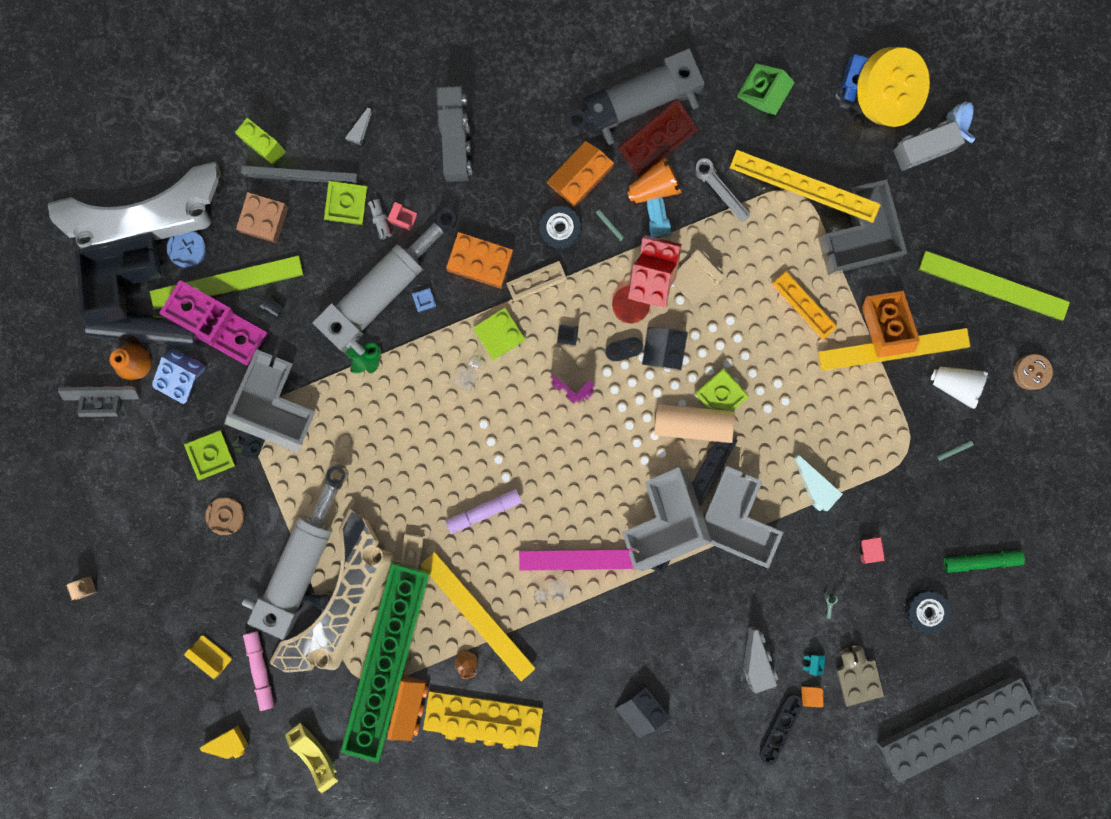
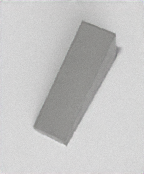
(358, 132)

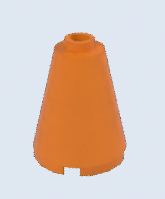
(655, 183)
(131, 361)

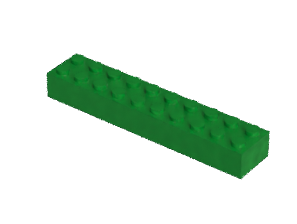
(385, 661)

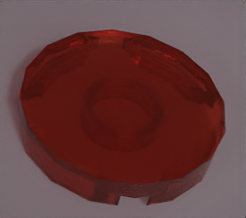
(628, 310)

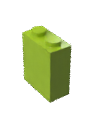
(260, 141)

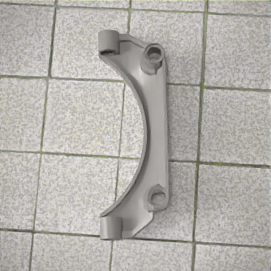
(164, 215)

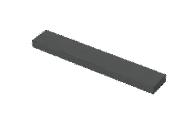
(300, 175)

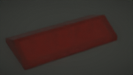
(657, 138)

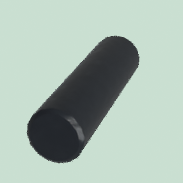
(143, 329)

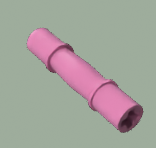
(259, 671)

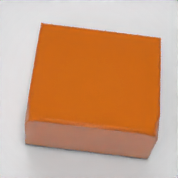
(812, 696)

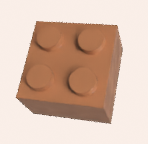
(262, 217)

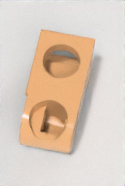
(81, 588)

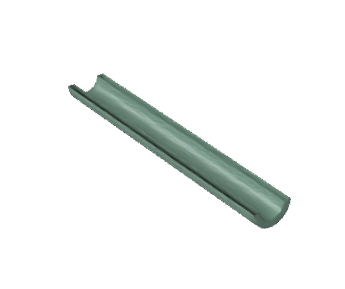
(612, 227)
(955, 450)

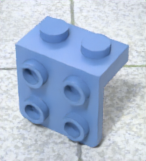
(177, 375)

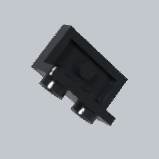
(247, 444)

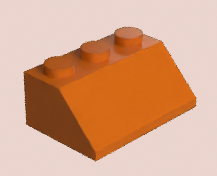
(580, 173)
(407, 709)

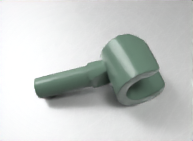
(830, 602)

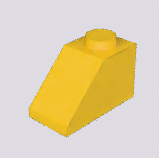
(227, 744)

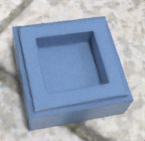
(424, 299)

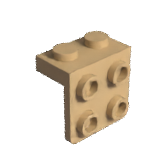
(697, 277)

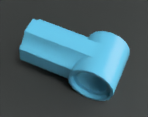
(658, 223)

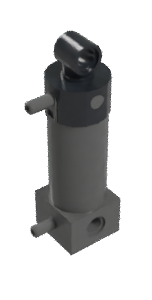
(640, 94)

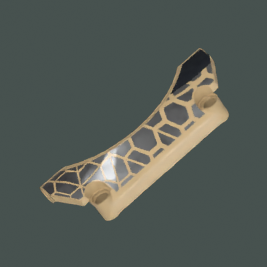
(358, 582)

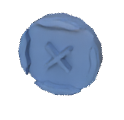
(186, 249)

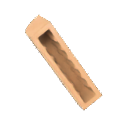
(694, 423)

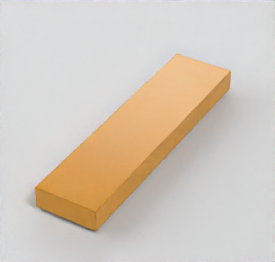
(804, 305)

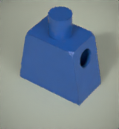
(853, 69)

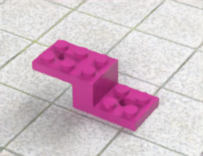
(213, 323)

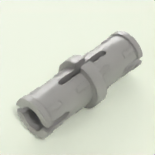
(379, 219)

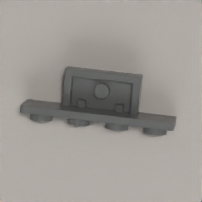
(98, 400)

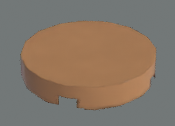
(225, 516)

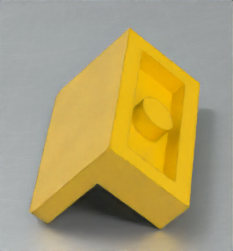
(208, 657)

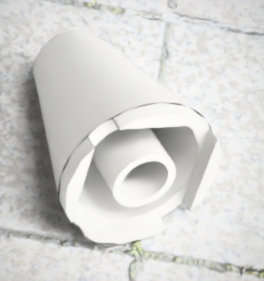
(960, 383)

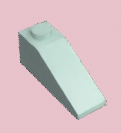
(818, 488)

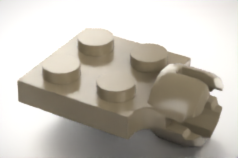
(858, 677)

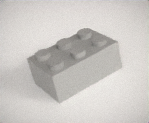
(928, 145)

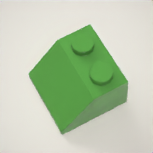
(766, 88)

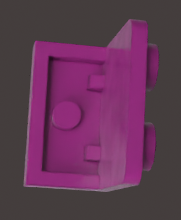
(585, 392)

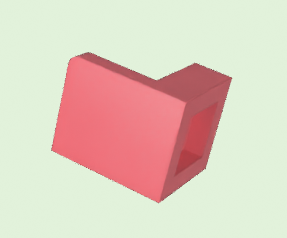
(402, 217)
(872, 550)

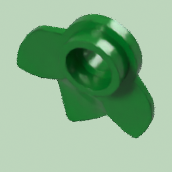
(365, 361)

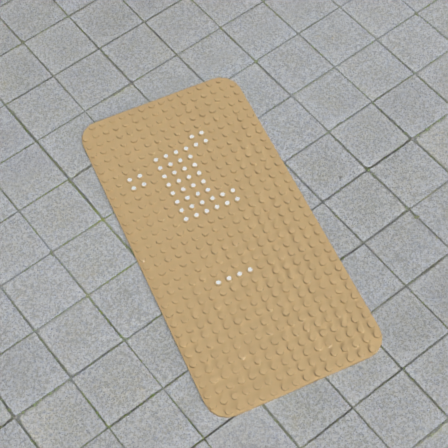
(434, 450)

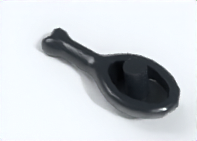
(320, 600)

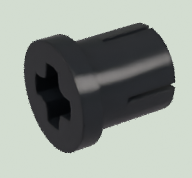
(272, 306)

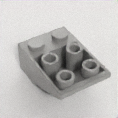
(756, 663)

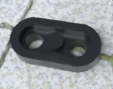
(624, 349)

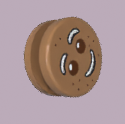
(1033, 372)

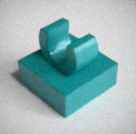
(817, 664)

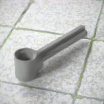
(721, 189)

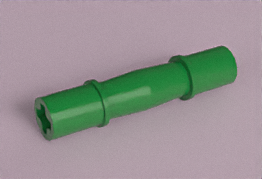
(984, 561)

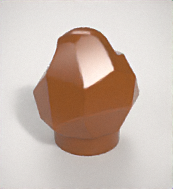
(466, 664)

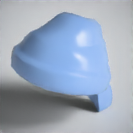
(963, 116)

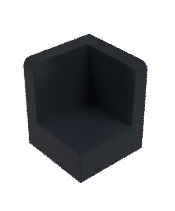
(567, 335)

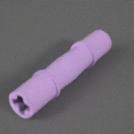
(483, 511)

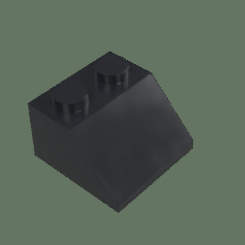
(665, 348)
(642, 712)

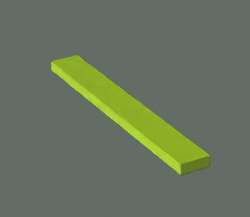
(236, 280)
(993, 285)

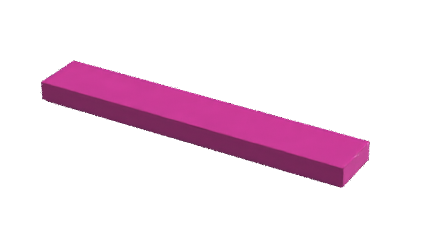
(575, 560)

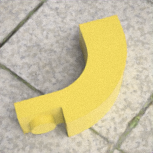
(313, 755)

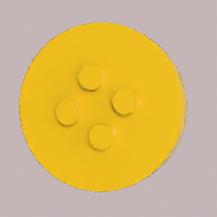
(893, 86)

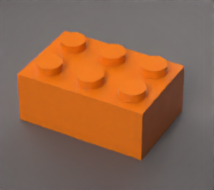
(479, 260)
(890, 324)

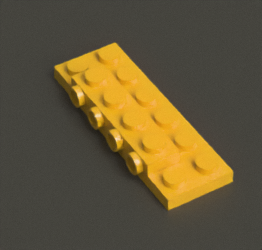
(482, 720)

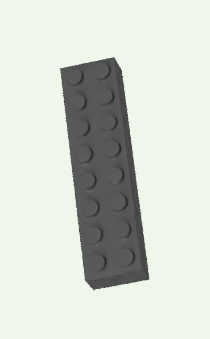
(957, 728)

